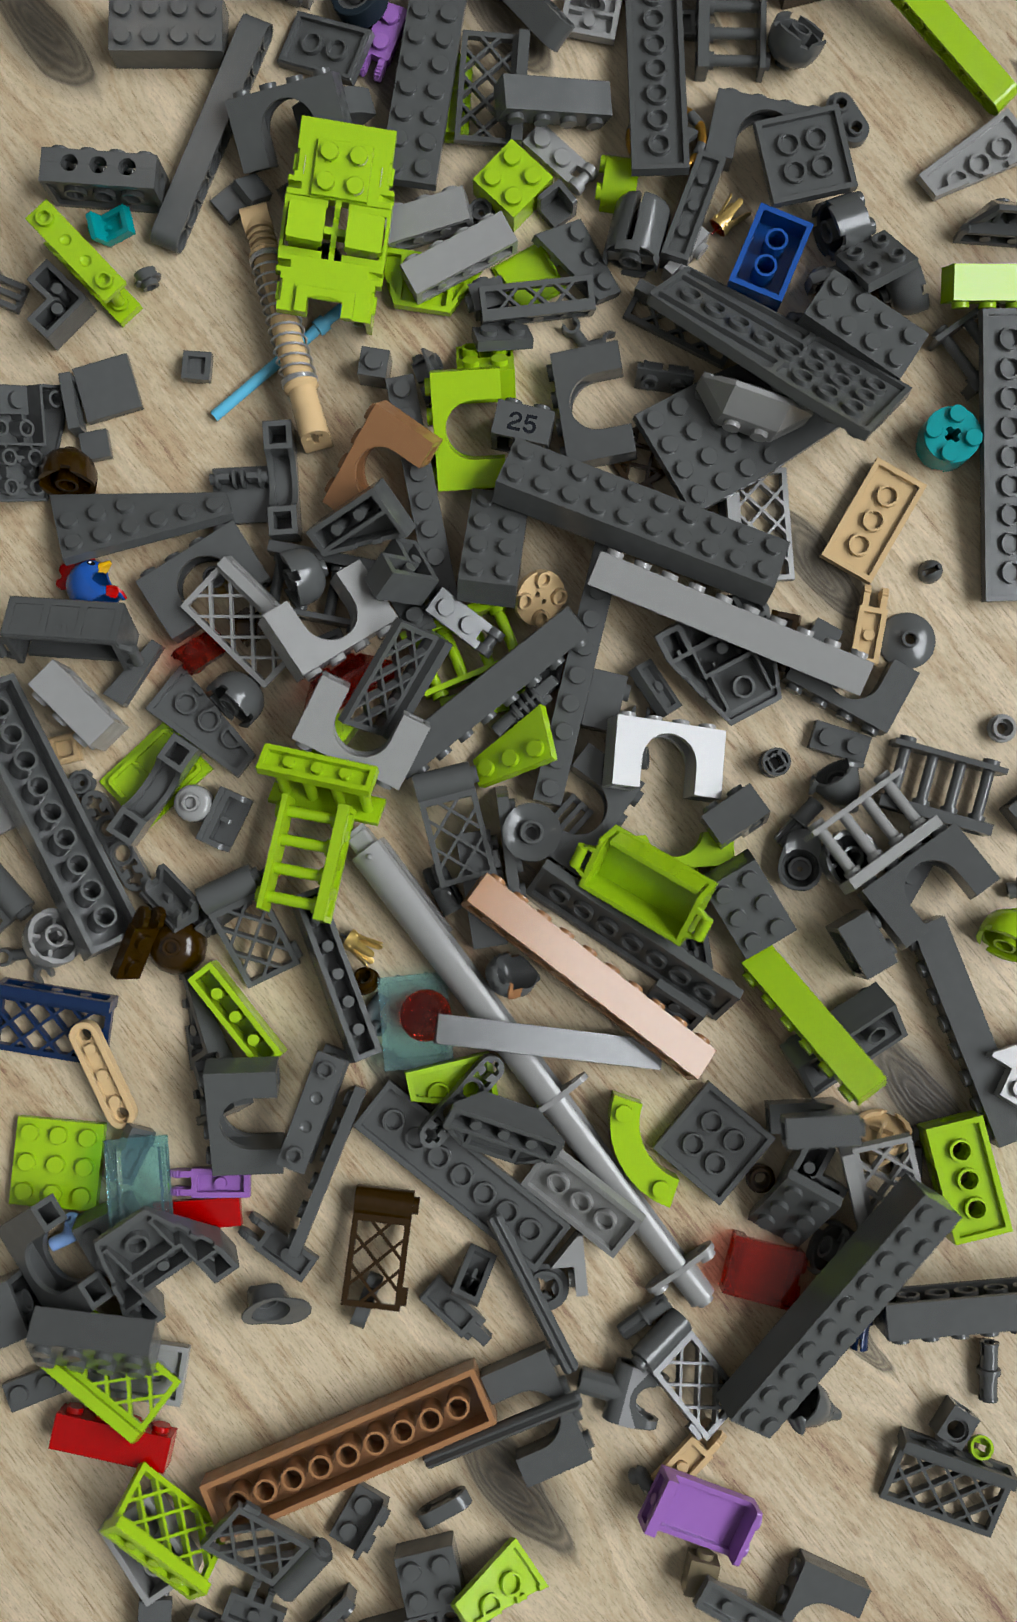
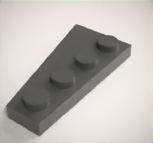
(193, 716)

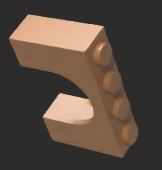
(386, 428)

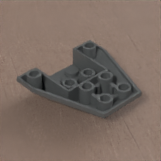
(29, 429)

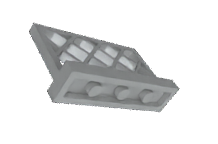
(731, 509)
(256, 596)
(857, 1181)

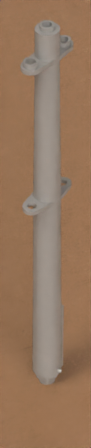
(434, 939)

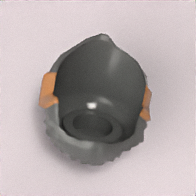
(511, 975)

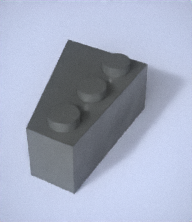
(362, 520)

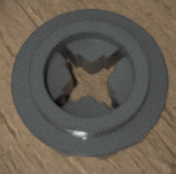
(559, 1286)

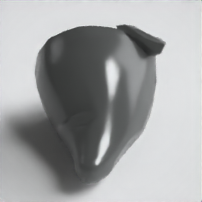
(844, 783)
(814, 1411)

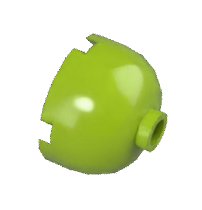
(1000, 933)

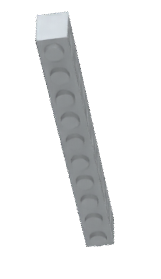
(730, 623)

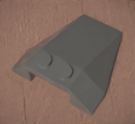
(723, 674)

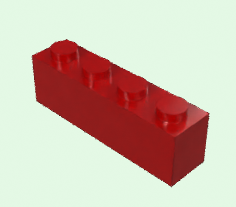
(85, 1434)

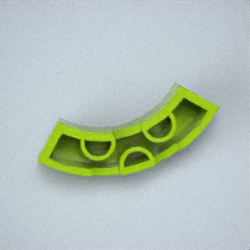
(635, 1161)

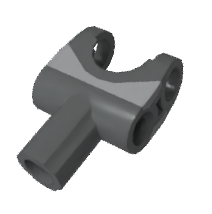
(620, 1393)

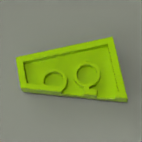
(518, 750)
(435, 1080)
(499, 1584)

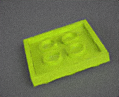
(58, 1159)

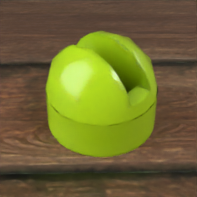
(978, 1454)

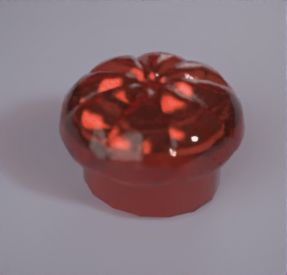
(420, 1012)

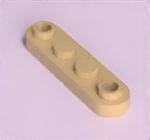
(103, 1073)

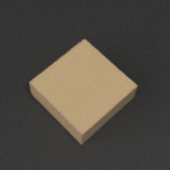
(66, 748)

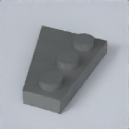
(578, 255)

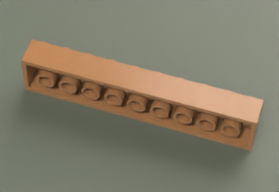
(353, 1446)

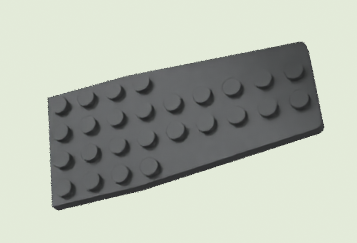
(781, 352)
(706, 460)

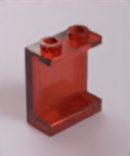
(762, 1271)

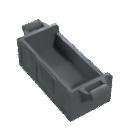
(69, 630)

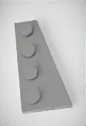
(976, 158)

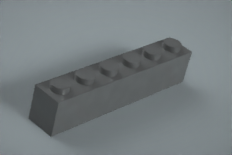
(338, 984)

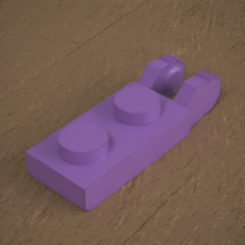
(387, 37)
(209, 1186)

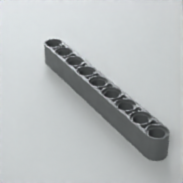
(210, 135)

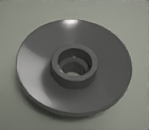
(897, 648)
(542, 821)

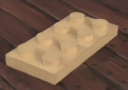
(873, 521)

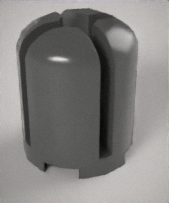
(637, 233)

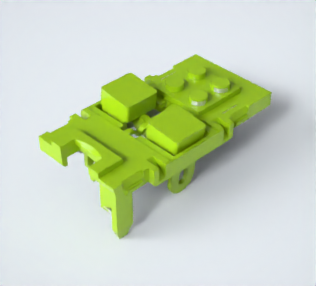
(343, 169)

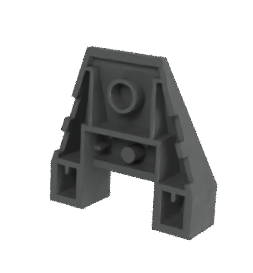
(152, 1248)

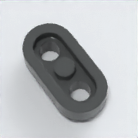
(851, 117)

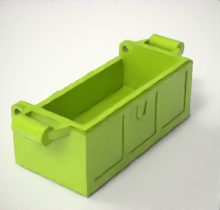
(646, 885)

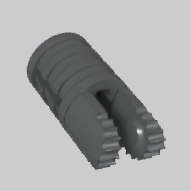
(447, 897)

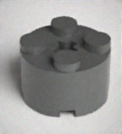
(842, 223)

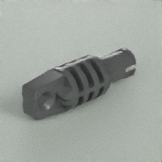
(525, 704)

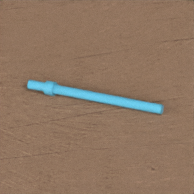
(320, 326)

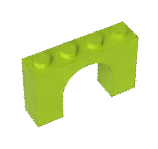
(448, 390)

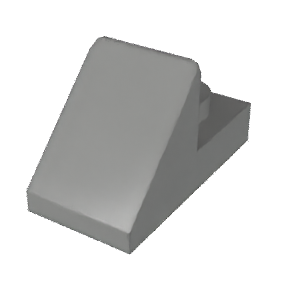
(572, 1255)

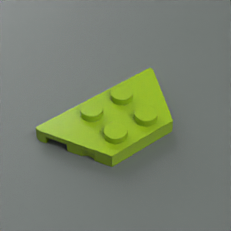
(441, 304)

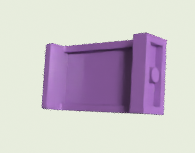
(700, 1513)

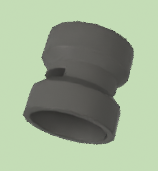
(769, 764)

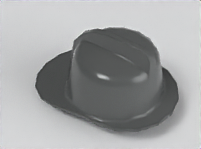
(272, 1305)

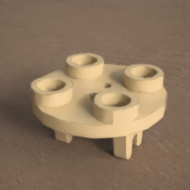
(548, 588)

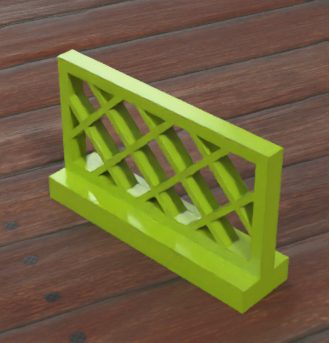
(109, 1409)
(149, 1551)

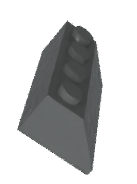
(868, 1018)

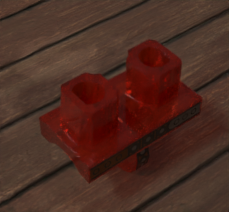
(198, 653)

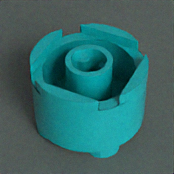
(959, 427)

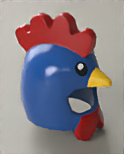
(89, 582)

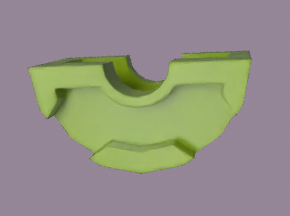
(616, 181)

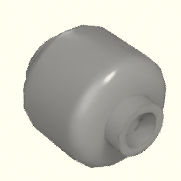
(193, 803)

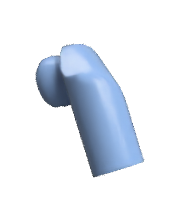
(66, 1237)

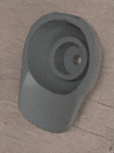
(802, 854)

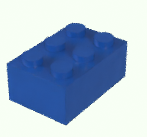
(769, 256)

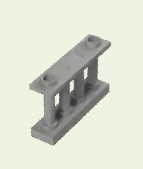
(876, 858)

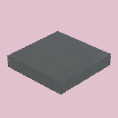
(108, 389)

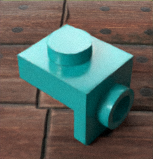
(111, 226)

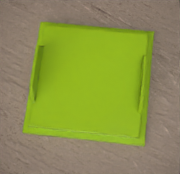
(528, 266)

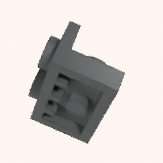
(360, 1518)

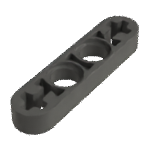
(111, 843)
(456, 1094)

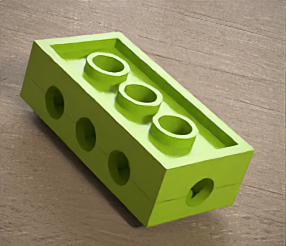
(982, 1185)

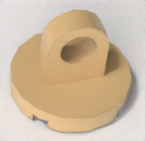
(882, 1125)

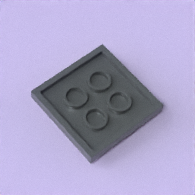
(805, 156)
(713, 1142)

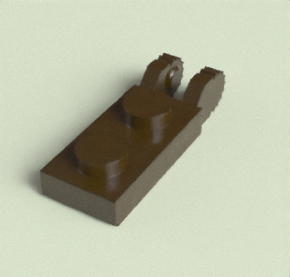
(138, 942)

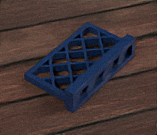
(51, 996)

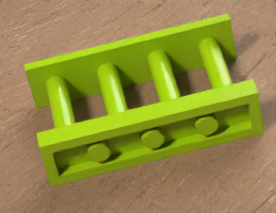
(84, 263)
(440, 690)
(322, 781)
(328, 877)

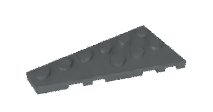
(111, 523)

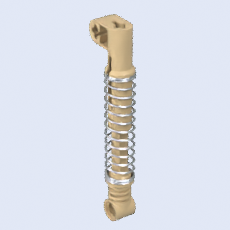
(299, 381)

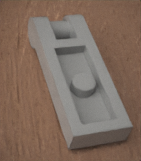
(559, 159)

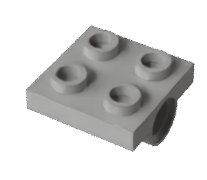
(593, 19)

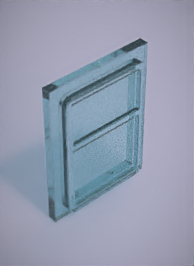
(399, 1048)
(137, 1176)

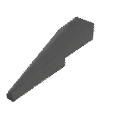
(204, 1042)

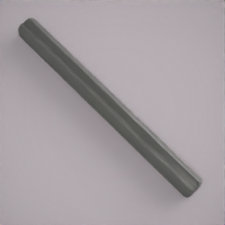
(532, 1293)
(506, 1428)

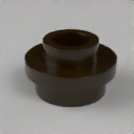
(366, 980)
(766, 1184)

